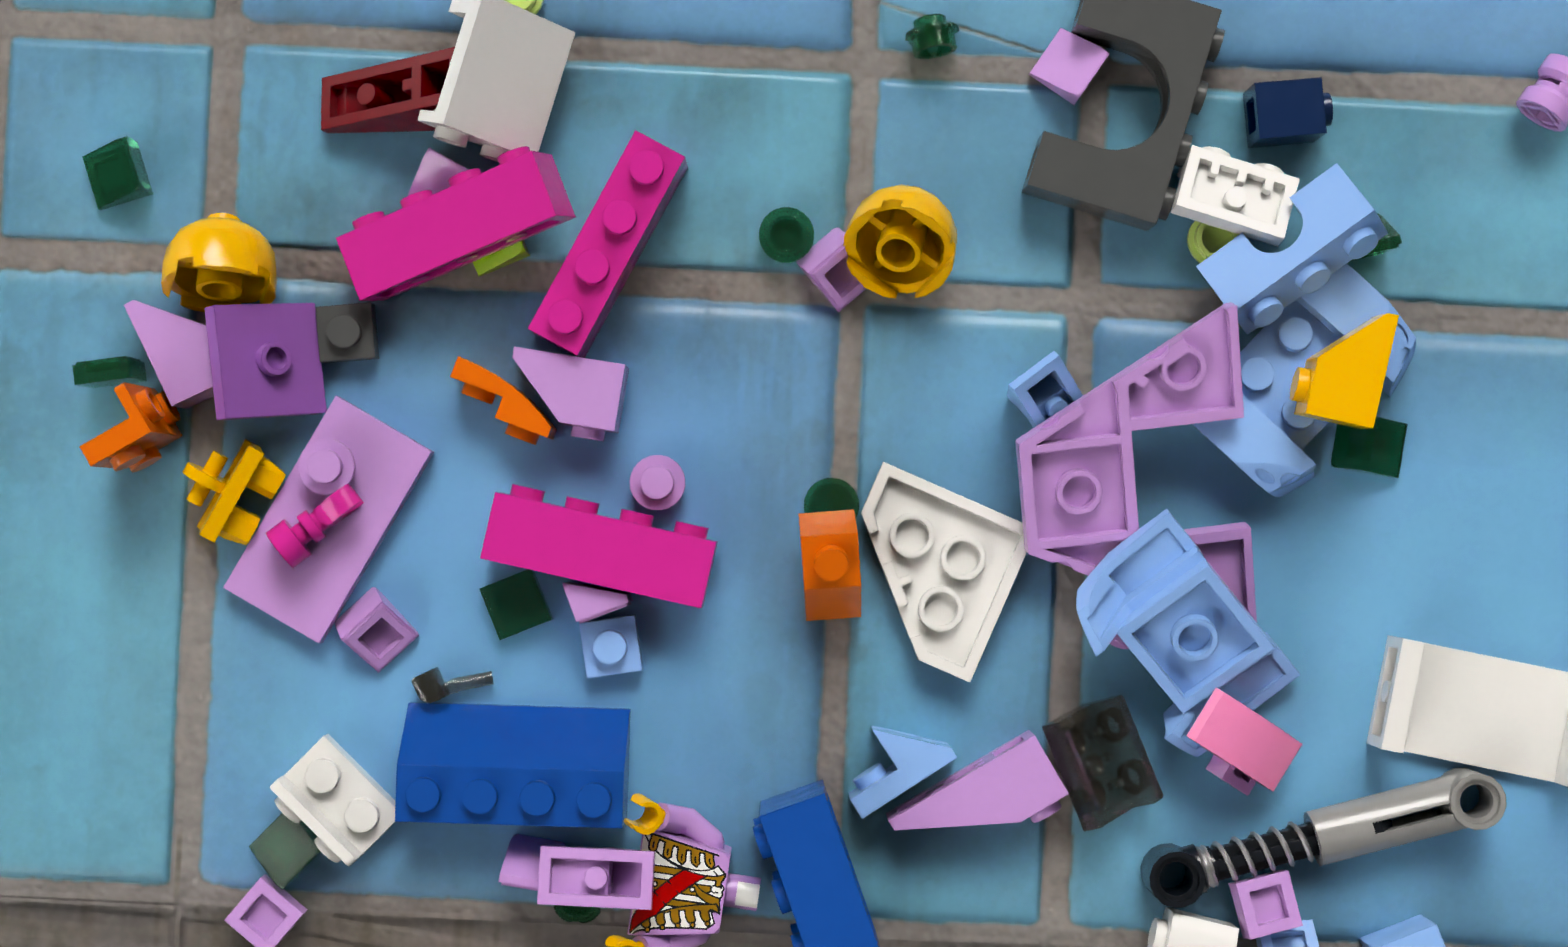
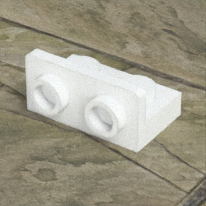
(1235, 194)
(335, 801)

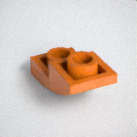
(523, 416)

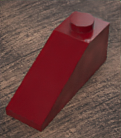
(384, 95)

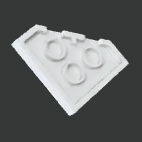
(944, 565)

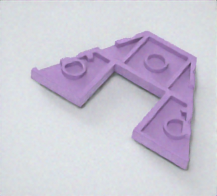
(1081, 460)

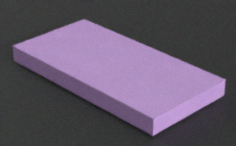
(320, 586)

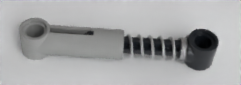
(1331, 834)

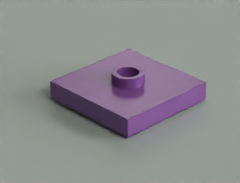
(265, 360)

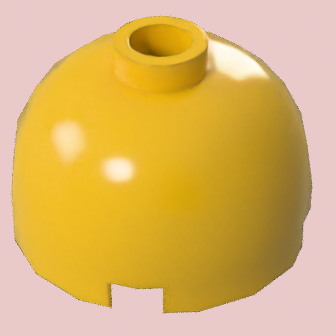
(901, 242)
(219, 264)

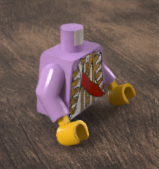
(688, 879)

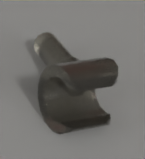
(432, 687)

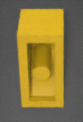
(1347, 376)

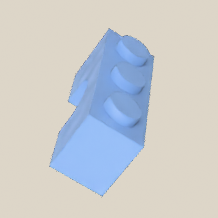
(1334, 231)

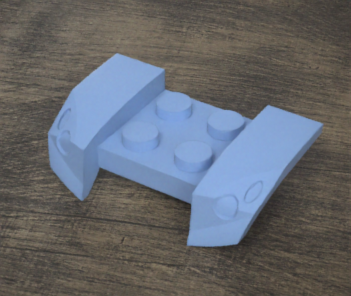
(1270, 436)
(1180, 625)

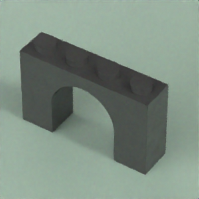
(1133, 182)

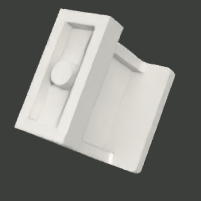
(500, 78)

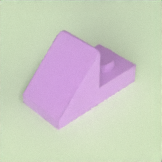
(596, 877)

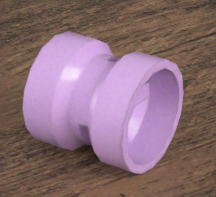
(1548, 98)

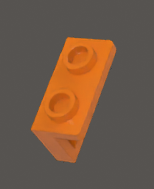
(139, 438)

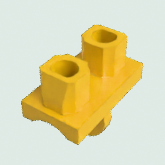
(222, 514)

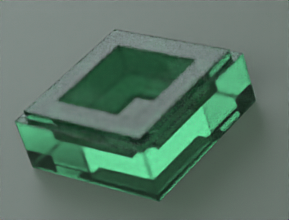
(109, 372)
(516, 603)

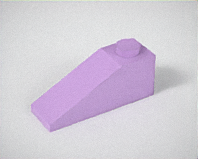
(995, 789)

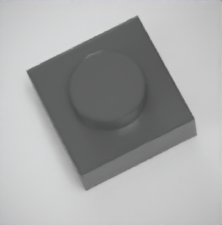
(347, 332)

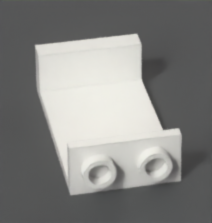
(1472, 710)

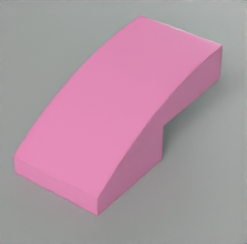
(1244, 739)

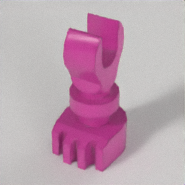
(292, 541)

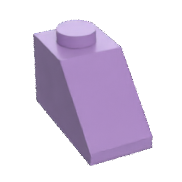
(176, 351)
(577, 390)

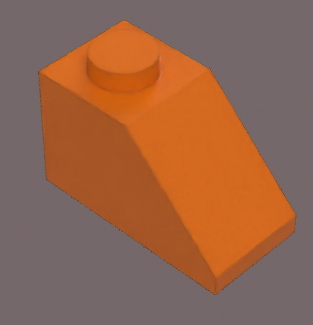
(830, 564)

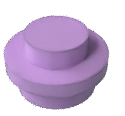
(326, 466)
(657, 482)

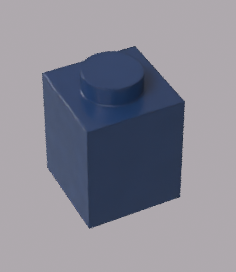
(1286, 112)

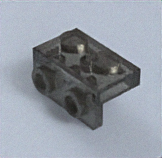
(1102, 761)

